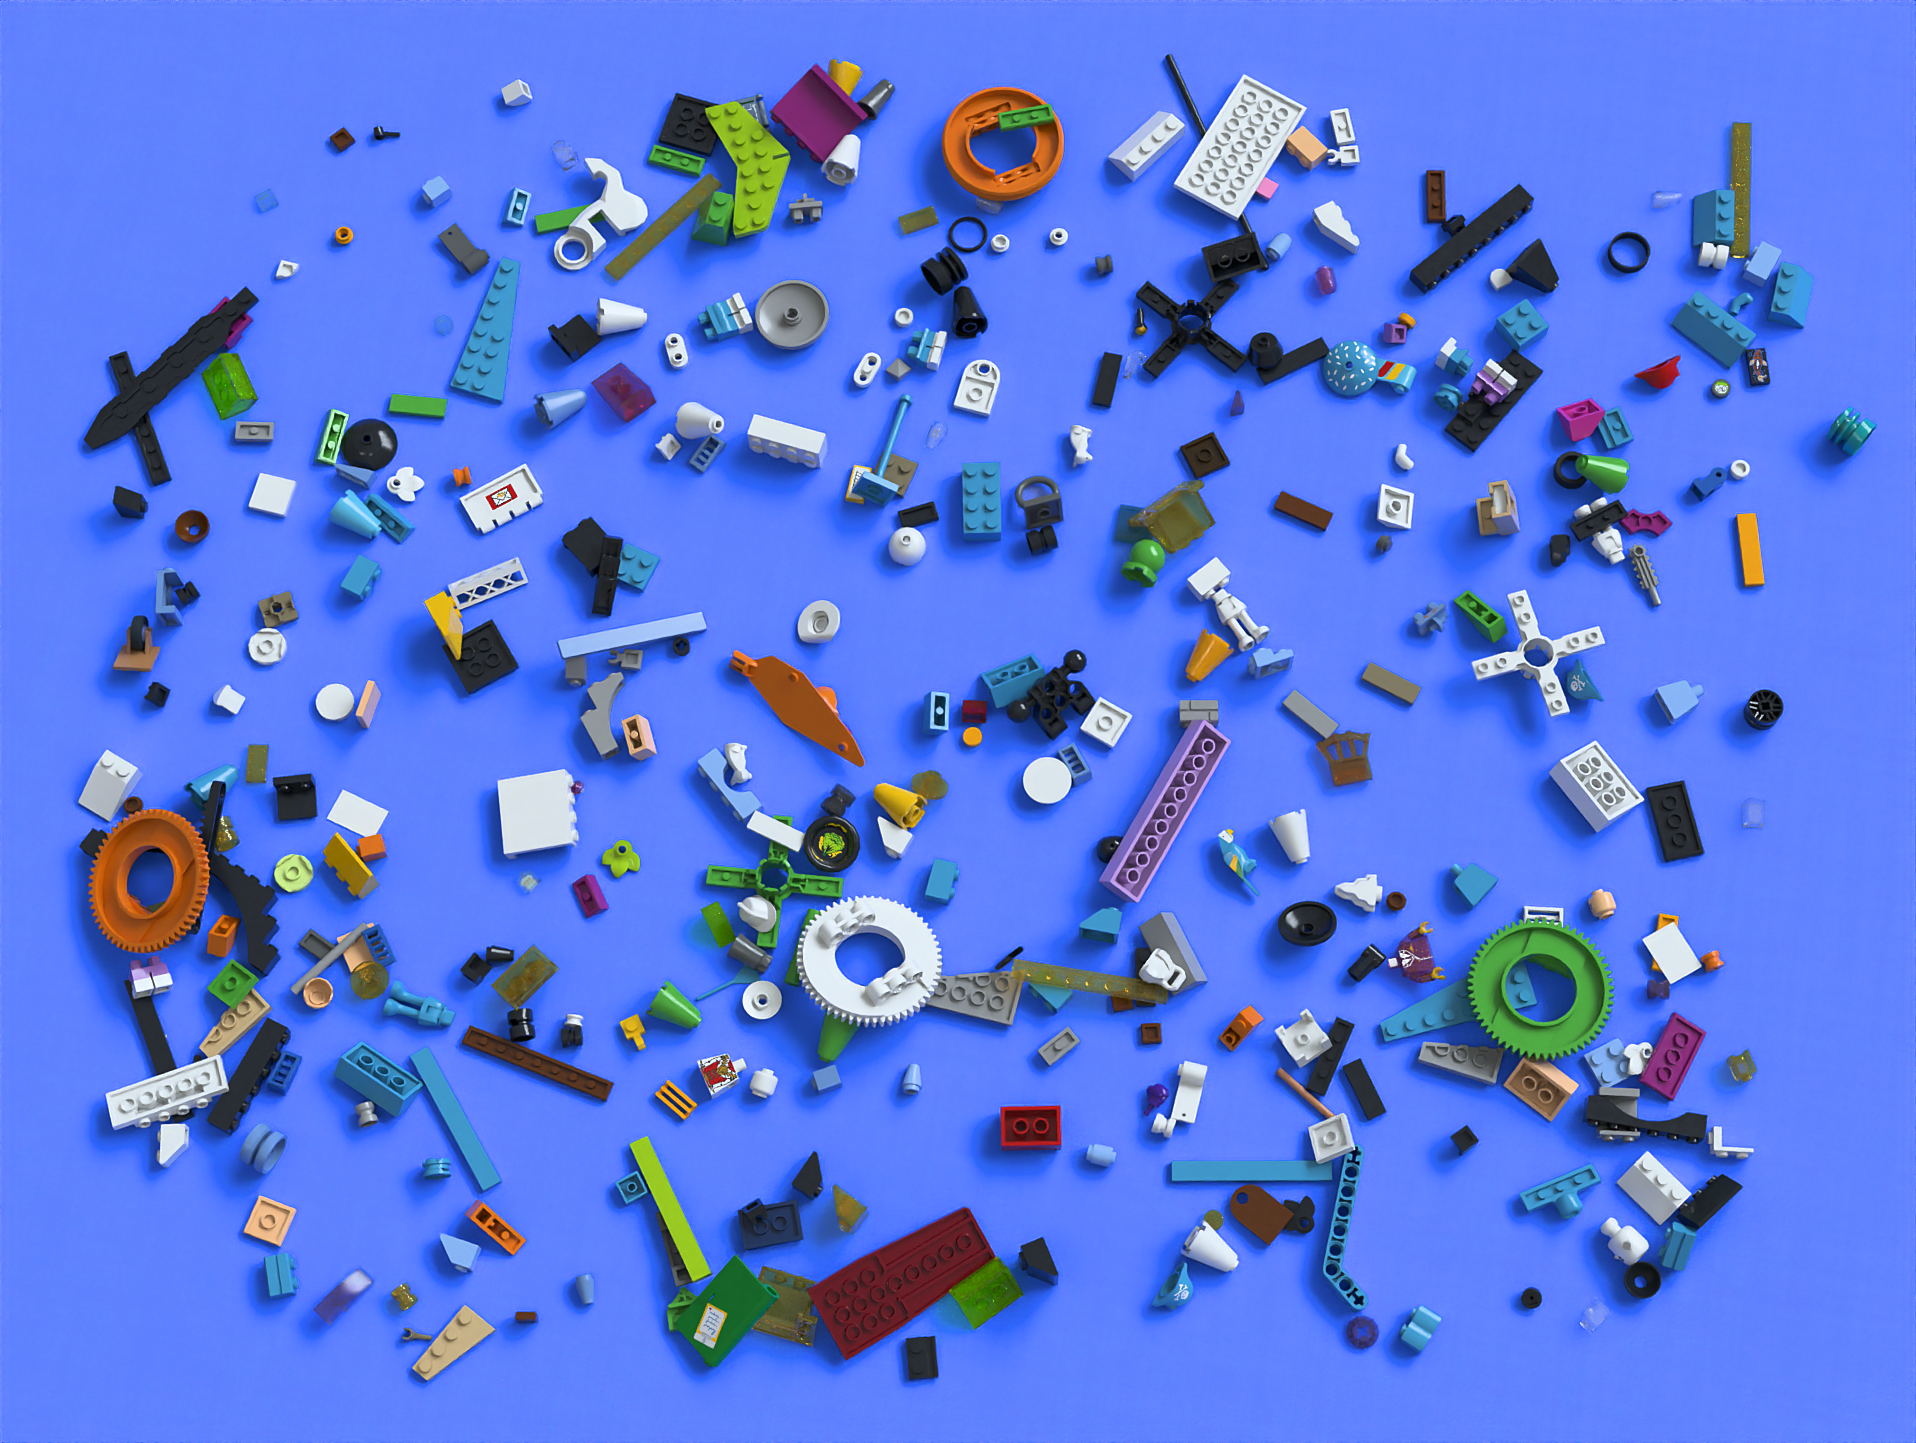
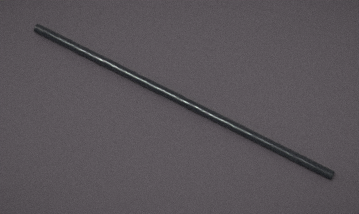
(1201, 128)

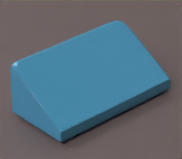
(516, 207)

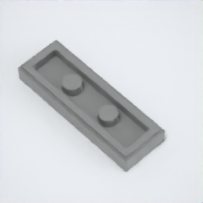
(1310, 714)

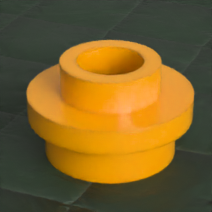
(344, 231)

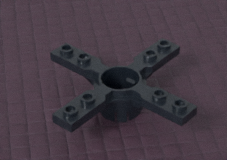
(1180, 337)

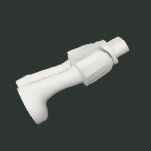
(1607, 543)
(1231, 609)

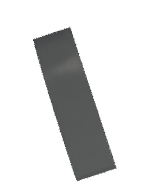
(678, 1268)

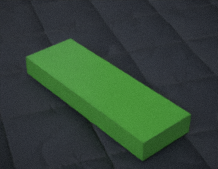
(1025, 117)
(676, 160)
(418, 406)

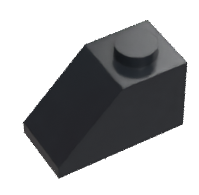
(129, 503)
(809, 1179)

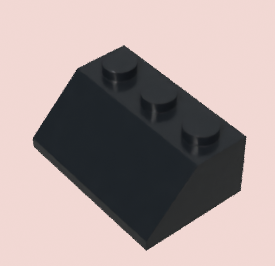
(1232, 257)
(1708, 1202)
(1037, 1261)

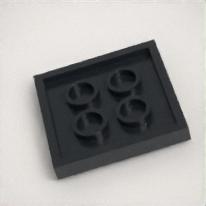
(689, 126)
(482, 657)

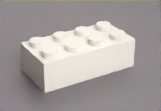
(787, 441)

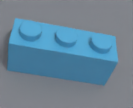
(1714, 218)
(1790, 295)
(1013, 680)

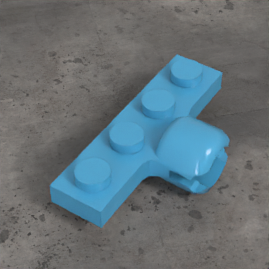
(1561, 1192)

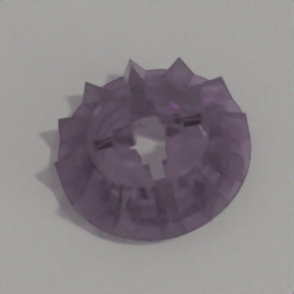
(1364, 1341)

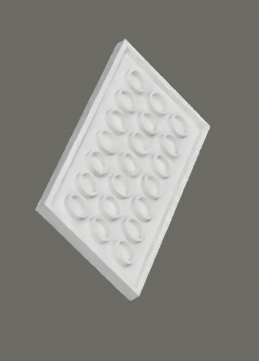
(1240, 147)

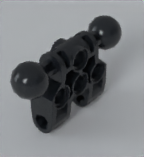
(1059, 686)

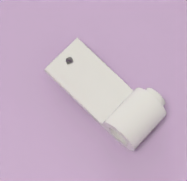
(1189, 1091)

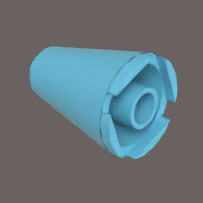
(355, 516)

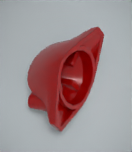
(1661, 375)

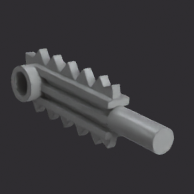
(1644, 571)

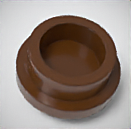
(132, 805)
(1396, 901)

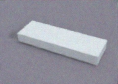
(776, 831)

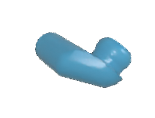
(1743, 298)

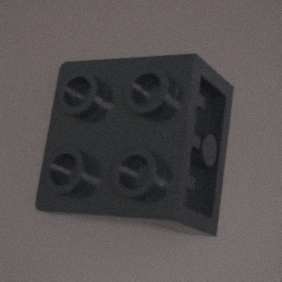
(574, 337)
(296, 796)

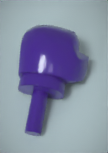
(1156, 1096)

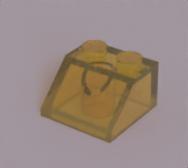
(849, 1211)

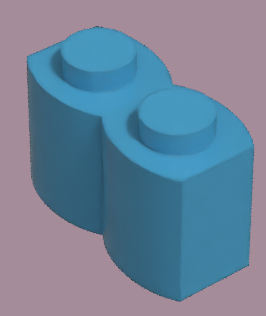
(1420, 1328)

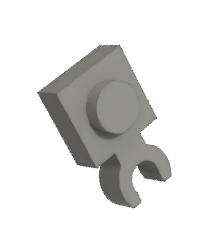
(629, 660)

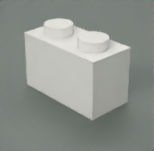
(1209, 579)

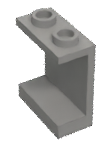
(1625, 1100)

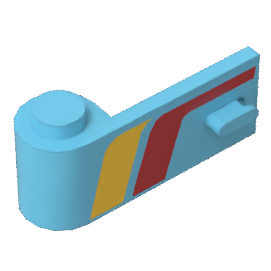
(1398, 374)

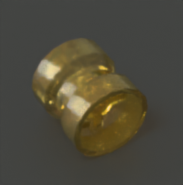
(404, 1297)

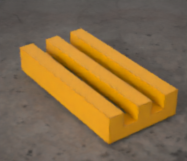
(663, 1089)

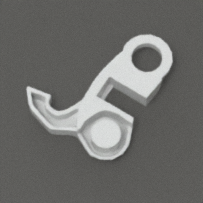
(619, 207)

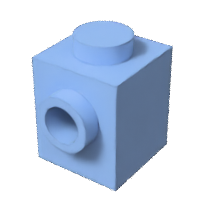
(436, 191)

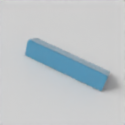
(389, 517)

